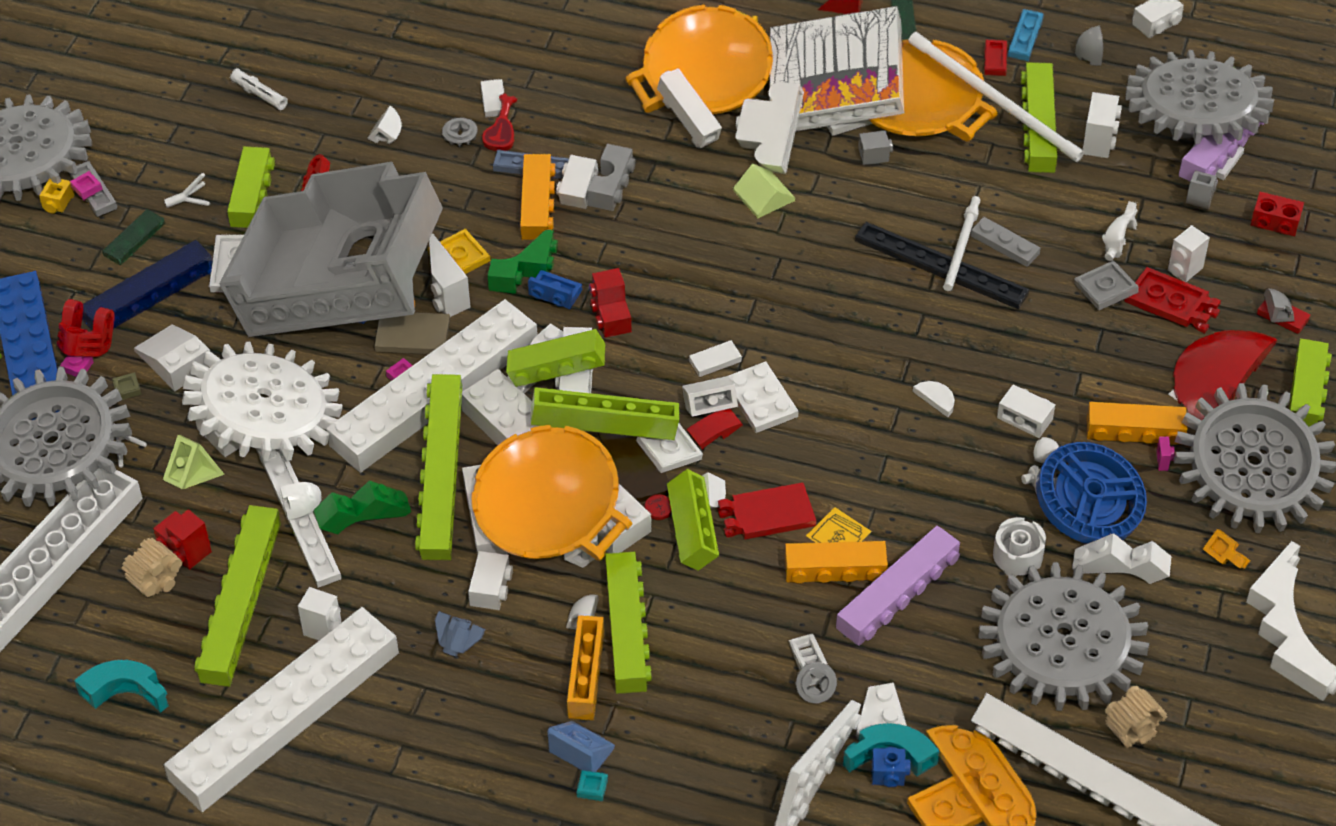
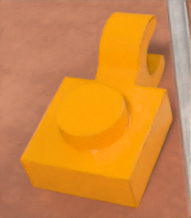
(1224, 549)

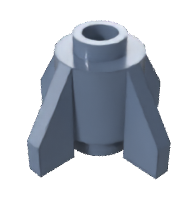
(456, 635)

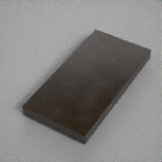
(634, 467)

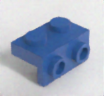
(554, 289)

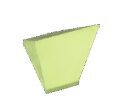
(190, 464)

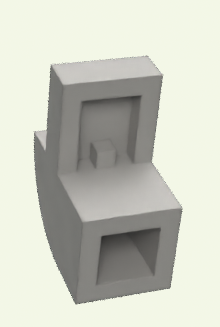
(1201, 189)

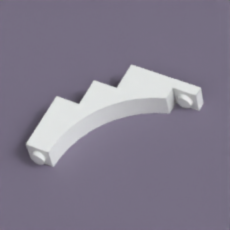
(1295, 654)

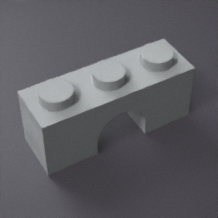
(606, 190)

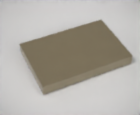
(412, 333)

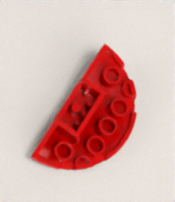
(1216, 363)

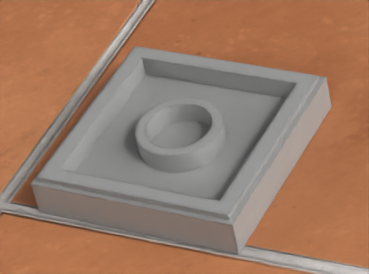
(1106, 285)

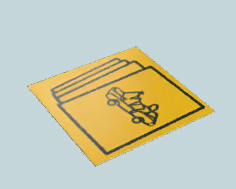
(838, 528)

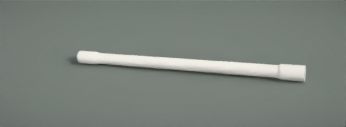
(1064, 145)

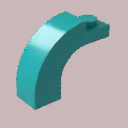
(120, 677)
(917, 746)

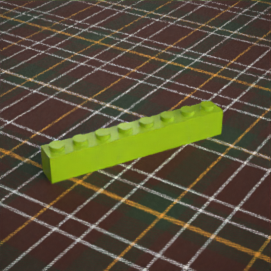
(440, 467)
(238, 596)

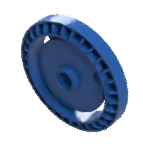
(1091, 492)

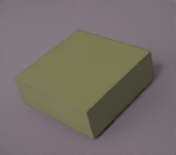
(127, 385)

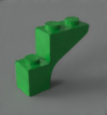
(507, 273)
(368, 503)

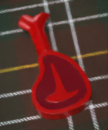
(501, 134)

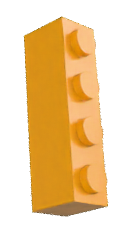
(536, 195)
(1134, 422)
(835, 561)
(585, 667)

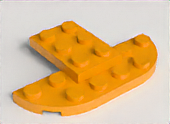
(981, 785)

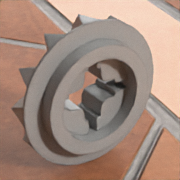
(451, 129)
(827, 684)

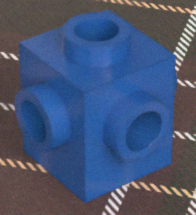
(889, 766)

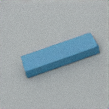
(1025, 35)

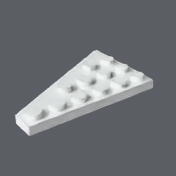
(814, 765)

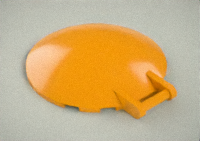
(715, 49)
(936, 96)
(548, 494)

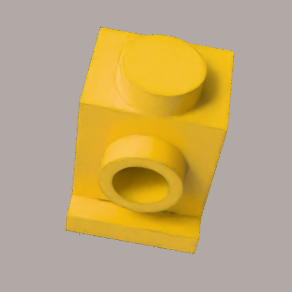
(54, 199)

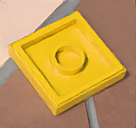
(465, 251)

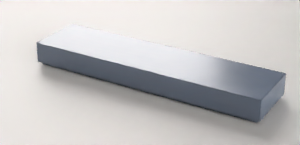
(513, 163)

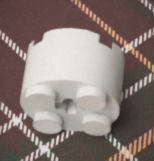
(1019, 546)

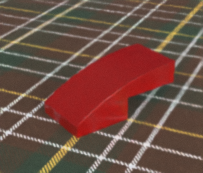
(713, 426)

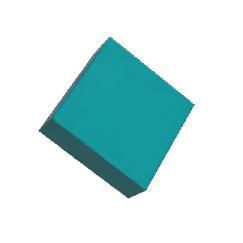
(592, 785)

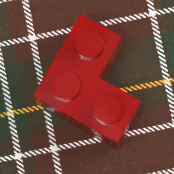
(610, 303)
(185, 537)

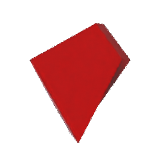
(842, 6)

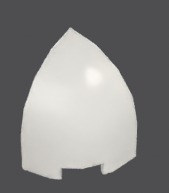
(387, 127)
(715, 489)
(300, 499)
(585, 607)

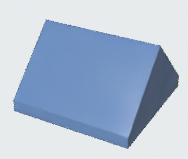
(578, 746)

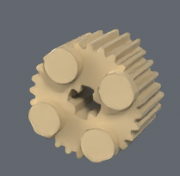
(152, 568)
(1134, 717)

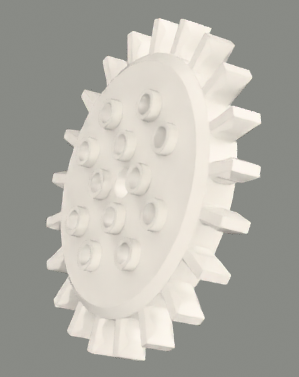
(263, 422)

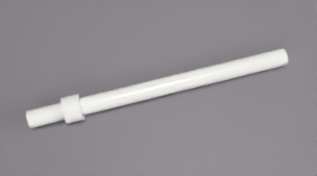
(970, 216)

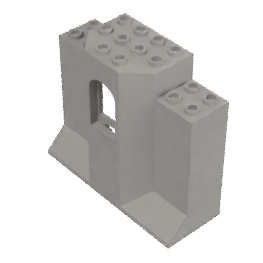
(297, 247)

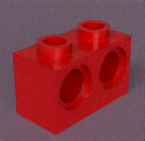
(1277, 213)

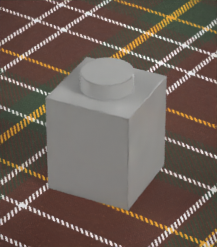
(874, 147)

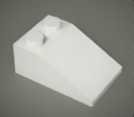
(448, 280)
(172, 354)

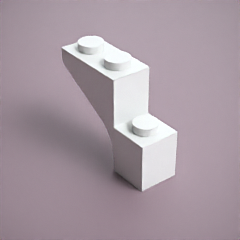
(1115, 556)

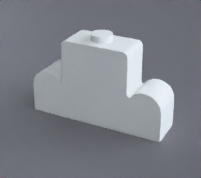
(771, 125)

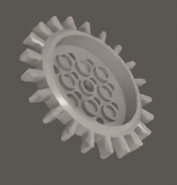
(1172, 98)
(46, 147)
(1281, 431)
(61, 466)
(1078, 671)

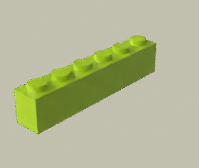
(1039, 102)
(605, 413)
(626, 622)

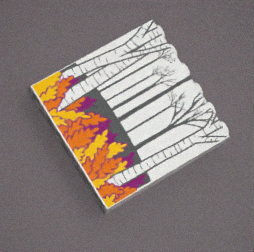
(844, 65)

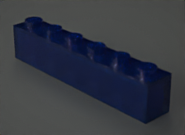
(151, 284)

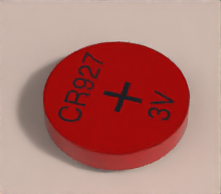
(658, 507)

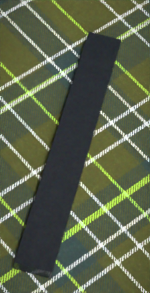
(939, 264)

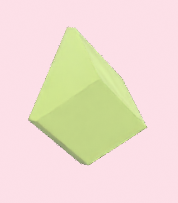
(762, 191)

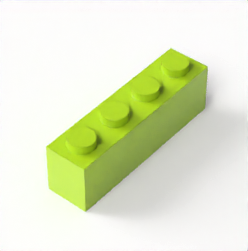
(250, 185)
(556, 358)
(1309, 379)
(692, 520)

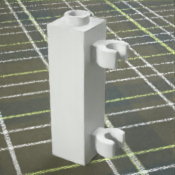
(689, 108)

